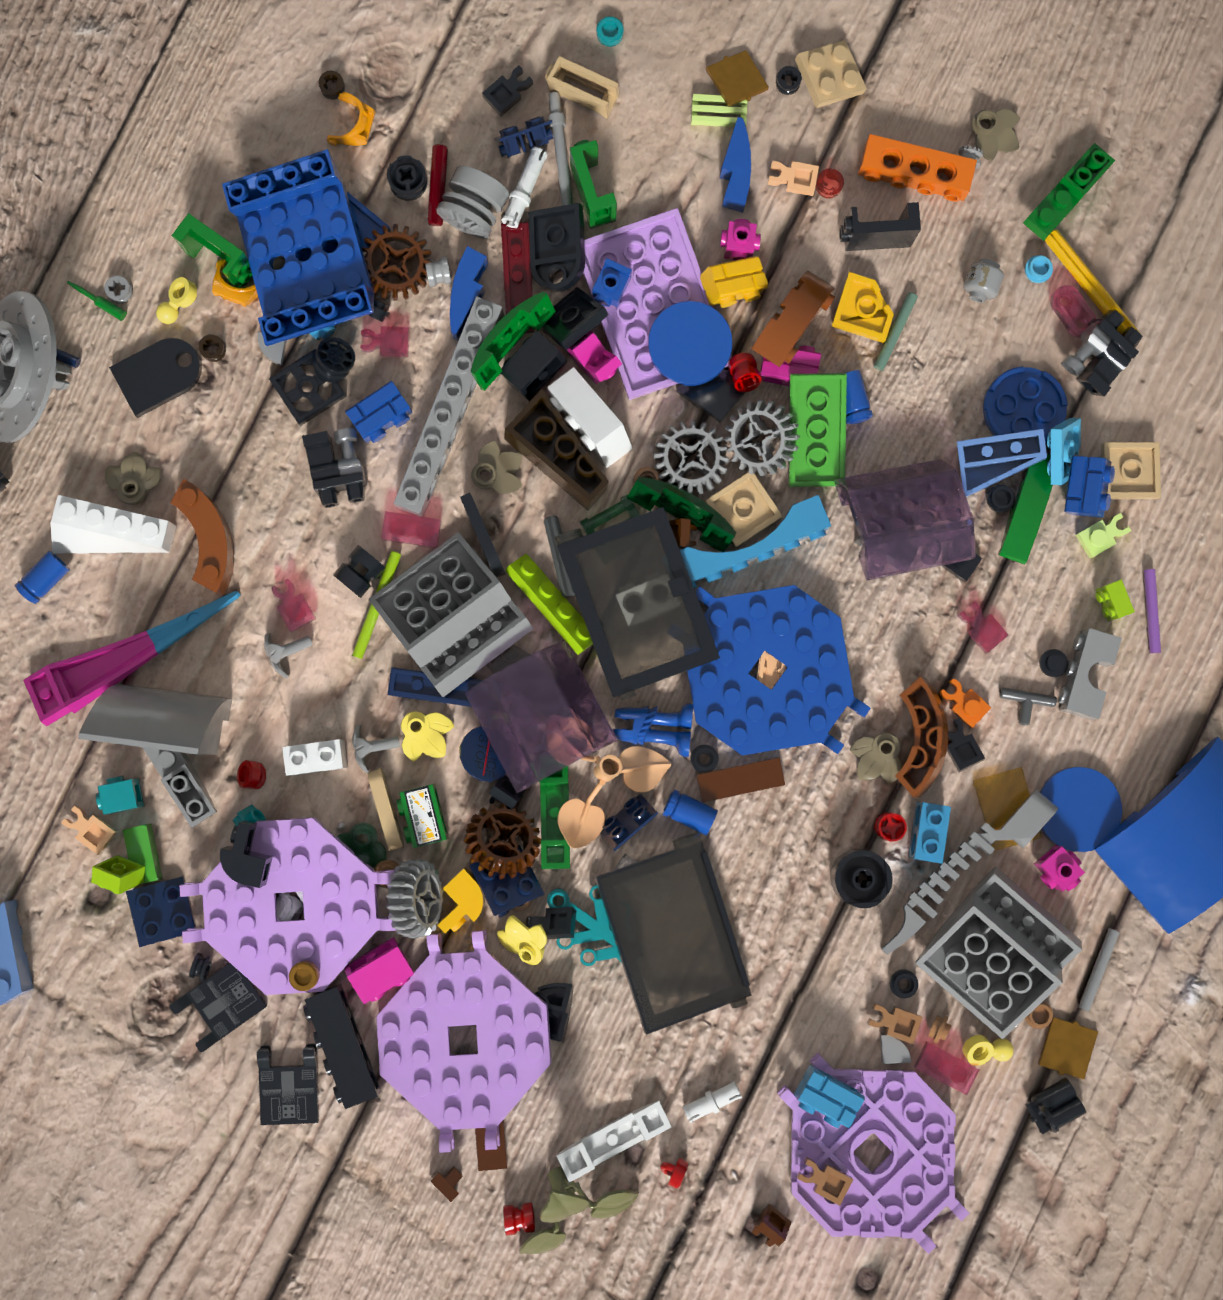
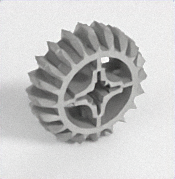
(757, 428)
(682, 449)
(415, 898)

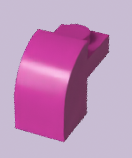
(594, 358)

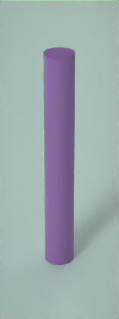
(1152, 611)

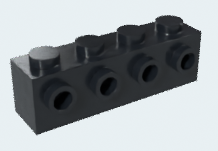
(342, 1046)

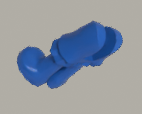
(646, 717)

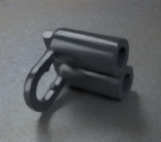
(1055, 1106)

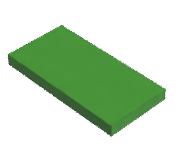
(820, 412)

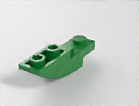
(1069, 191)

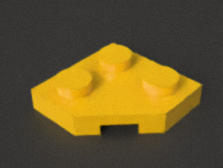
(863, 309)

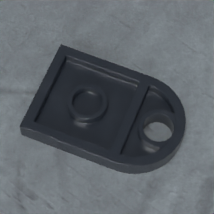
(556, 245)
(155, 376)
(482, 535)

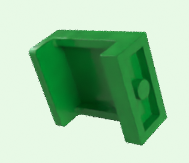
(600, 209)
(193, 235)

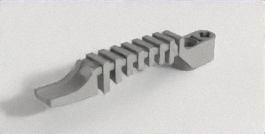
(1019, 827)

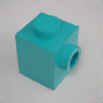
(119, 795)

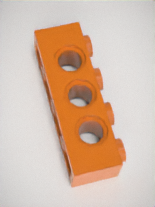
(930, 161)

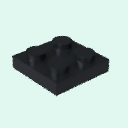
(574, 318)

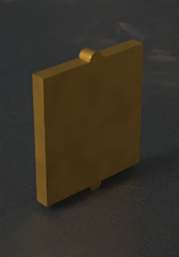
(737, 78)
(1068, 1048)

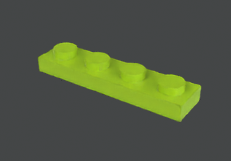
(550, 602)

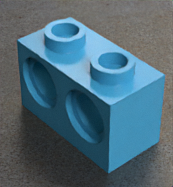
(929, 832)

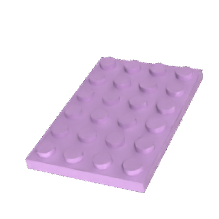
(662, 275)

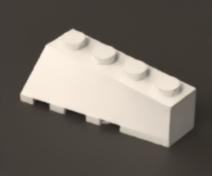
(96, 528)

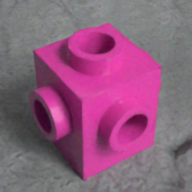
(736, 248)
(1060, 869)

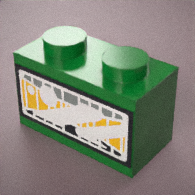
(422, 816)

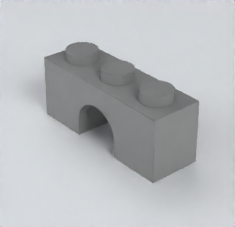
(1079, 695)

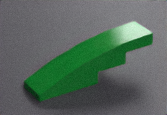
(1027, 513)

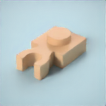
(799, 177)
(92, 832)

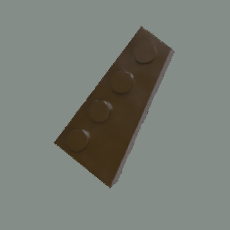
(555, 450)

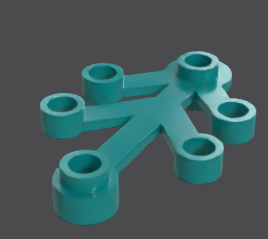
(598, 928)

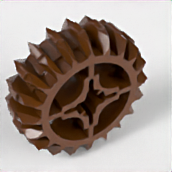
(406, 253)
(504, 825)

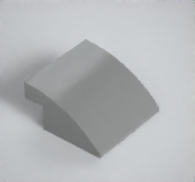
(451, 614)
(157, 719)
(999, 953)

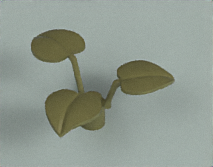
(565, 1203)

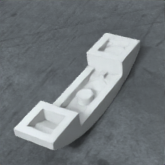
(612, 1139)

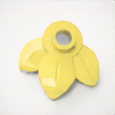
(428, 737)
(523, 941)

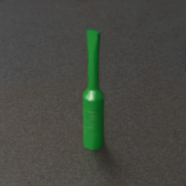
(102, 303)

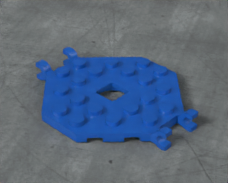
(807, 694)

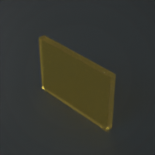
(999, 799)

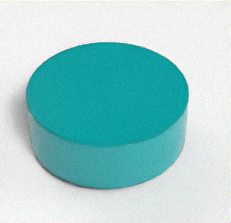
(609, 31)

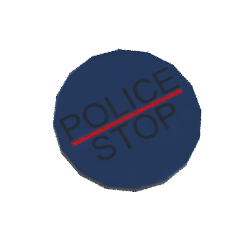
(479, 756)

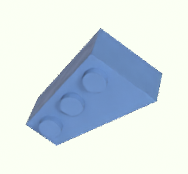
(998, 457)
(14, 965)

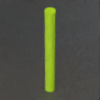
(373, 614)

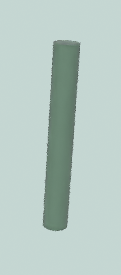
(895, 331)

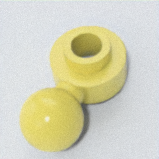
(182, 294)
(979, 1050)

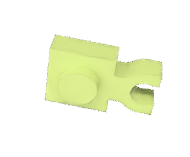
(1100, 536)

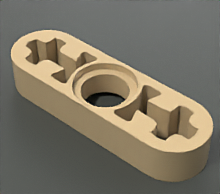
(385, 809)

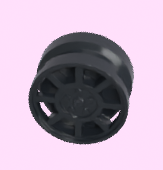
(407, 178)
(332, 361)

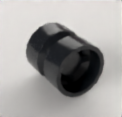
(353, 579)

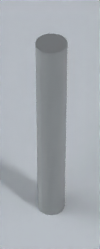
(1098, 969)

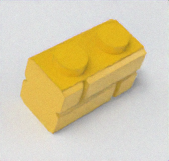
(734, 281)

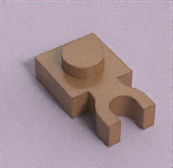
(899, 1023)
(828, 1182)

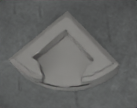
(273, 352)
(893, 1050)

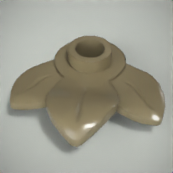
(999, 134)
(500, 466)
(130, 475)
(874, 760)

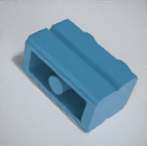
(828, 1096)

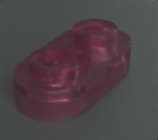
(1075, 310)

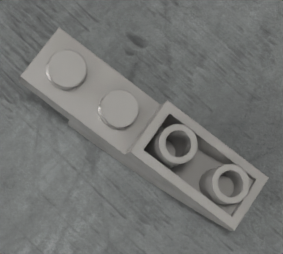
(183, 784)

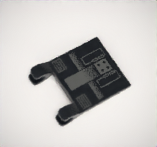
(223, 1002)
(288, 1092)

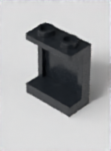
(881, 234)

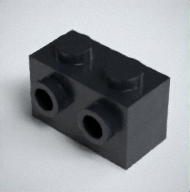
(532, 365)

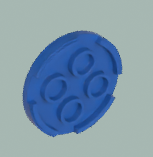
(690, 343)
(1023, 402)
(1086, 811)

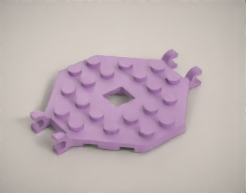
(336, 902)
(511, 1040)
(907, 1185)

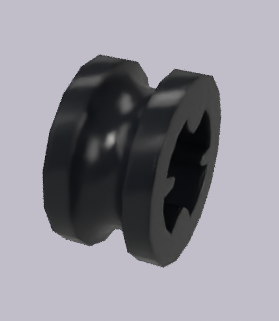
(782, 84)
(200, 967)

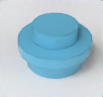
(1038, 269)

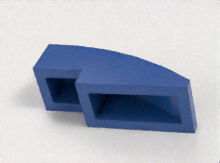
(737, 168)
(466, 288)

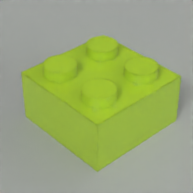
(1114, 600)
(118, 874)

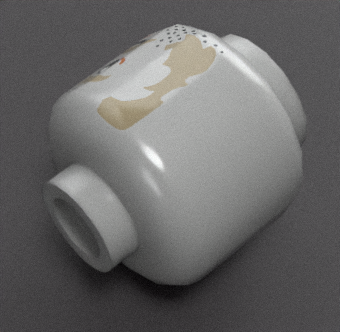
(983, 280)

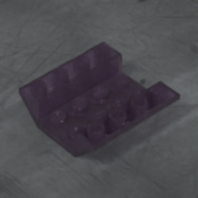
(909, 518)
(540, 715)

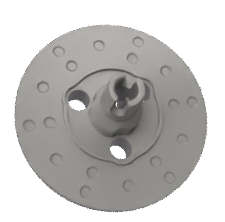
(26, 363)

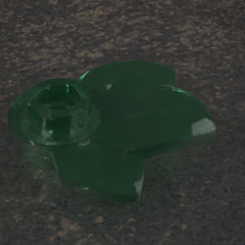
(369, 851)

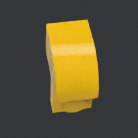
(469, 898)

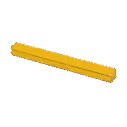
(1085, 277)

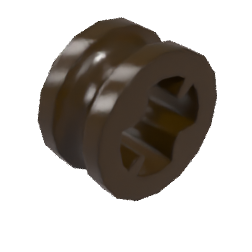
(334, 76)
(219, 355)

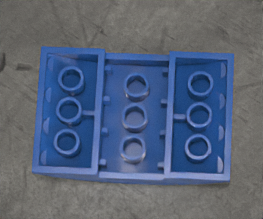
(1175, 844)

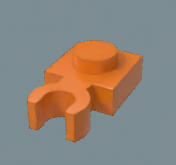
(967, 705)

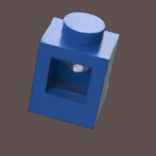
(617, 273)

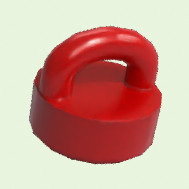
(251, 775)
(675, 1172)

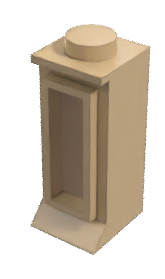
(565, 69)

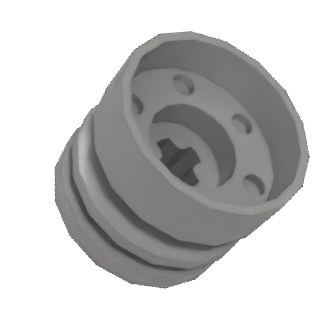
(472, 201)

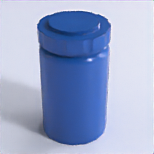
(856, 399)
(42, 577)
(690, 812)

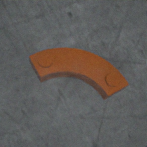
(799, 310)
(213, 536)
(930, 738)

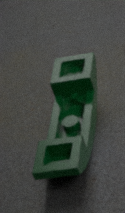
(684, 505)

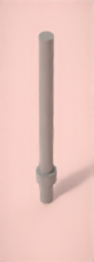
(558, 125)

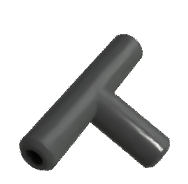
(1027, 700)

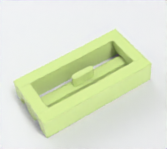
(714, 120)

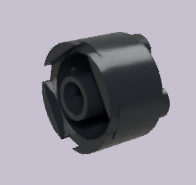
(872, 890)

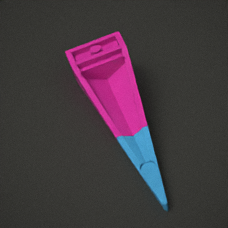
(82, 678)

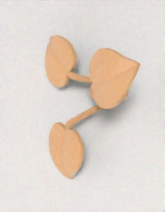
(641, 773)

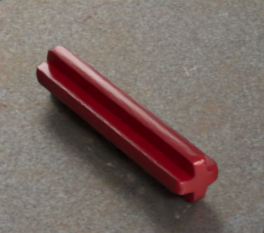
(437, 183)

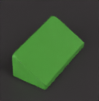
(142, 850)

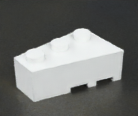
(589, 417)

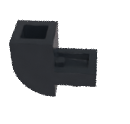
(242, 863)

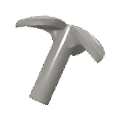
(277, 652)
(363, 746)

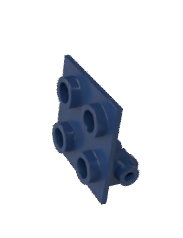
(537, 129)
(628, 821)
(508, 891)
(159, 911)

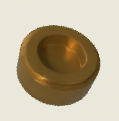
(304, 975)

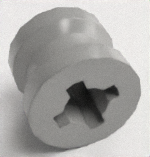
(438, 271)

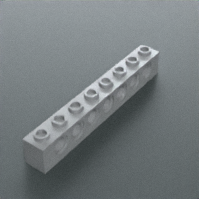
(446, 412)

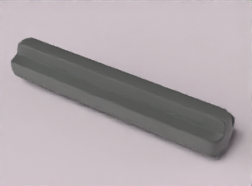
(553, 530)

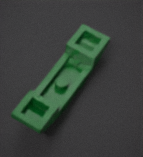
(506, 333)
(554, 847)

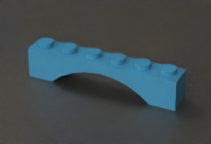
(802, 521)

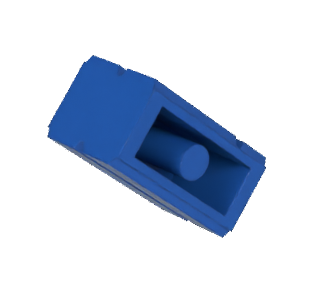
(379, 412)
(1089, 486)

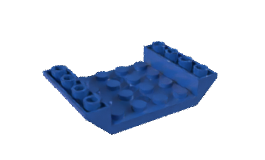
(293, 210)

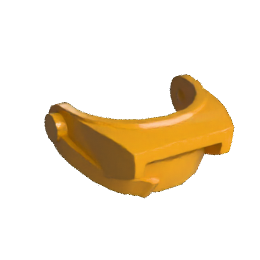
(360, 133)
(237, 295)

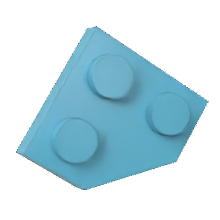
(1064, 443)

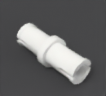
(712, 1102)

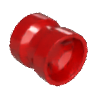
(744, 372)
(894, 825)
(516, 1219)

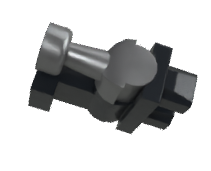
(1111, 353)
(335, 475)

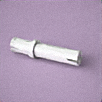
(520, 196)

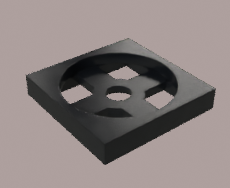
(302, 417)

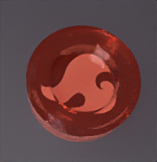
(829, 183)

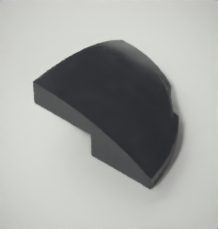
(715, 396)
(559, 1002)

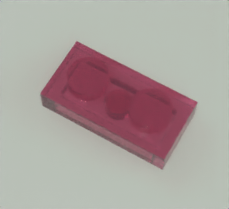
(411, 529)
(946, 1068)

